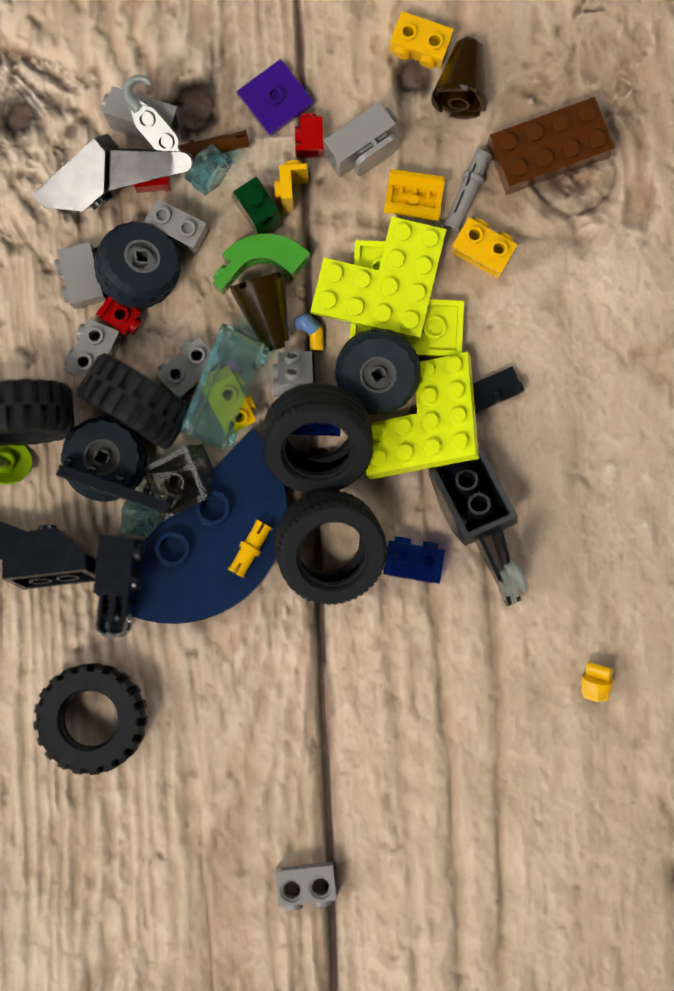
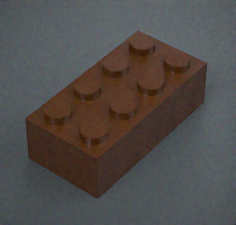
(550, 145)

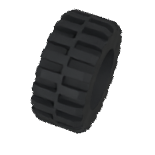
(134, 400)
(35, 411)
(52, 726)

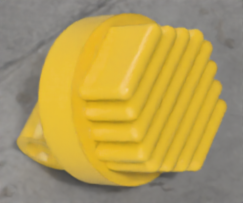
(597, 682)

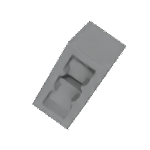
(180, 227)
(304, 876)

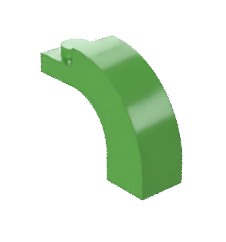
(256, 250)

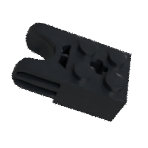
(117, 583)

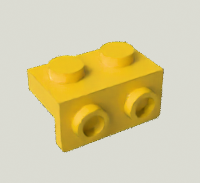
(292, 173)
(414, 194)

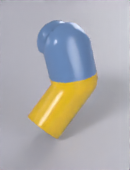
(313, 329)

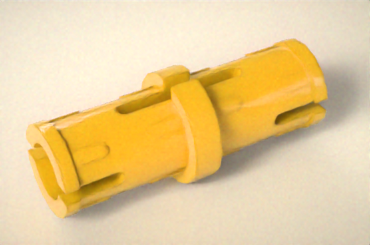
(249, 548)

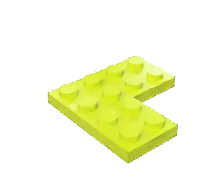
(388, 297)
(444, 318)
(440, 430)

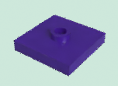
(275, 97)

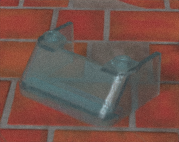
(223, 388)

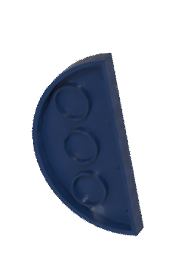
(191, 552)

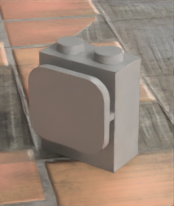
(362, 141)

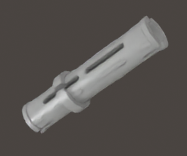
(472, 180)

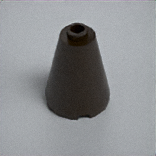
(462, 81)
(265, 308)

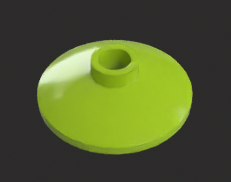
(16, 462)

